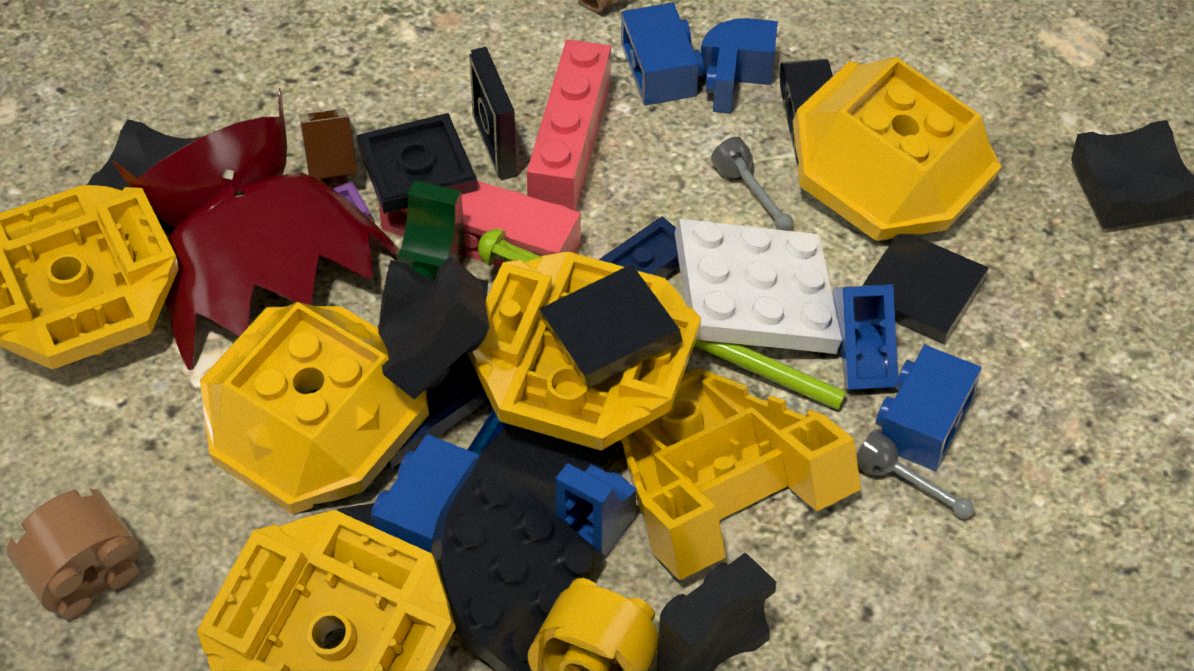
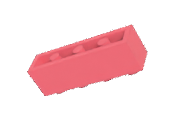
(570, 124)
(527, 221)

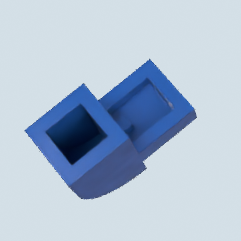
(737, 53)

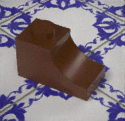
(328, 145)

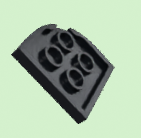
(504, 563)

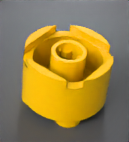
(595, 632)

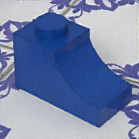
(867, 335)
(595, 504)

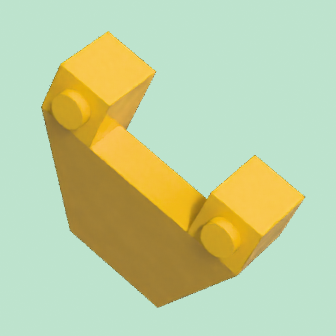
(723, 454)

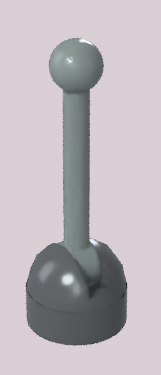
(735, 161)
(880, 456)

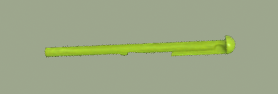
(493, 246)

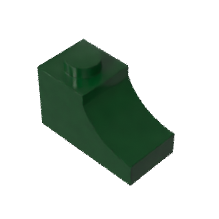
(432, 228)

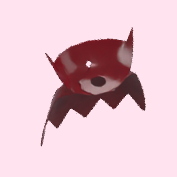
(249, 240)

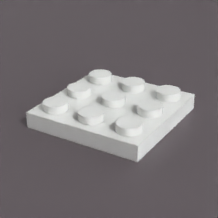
(757, 286)

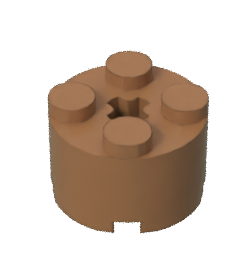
(74, 552)

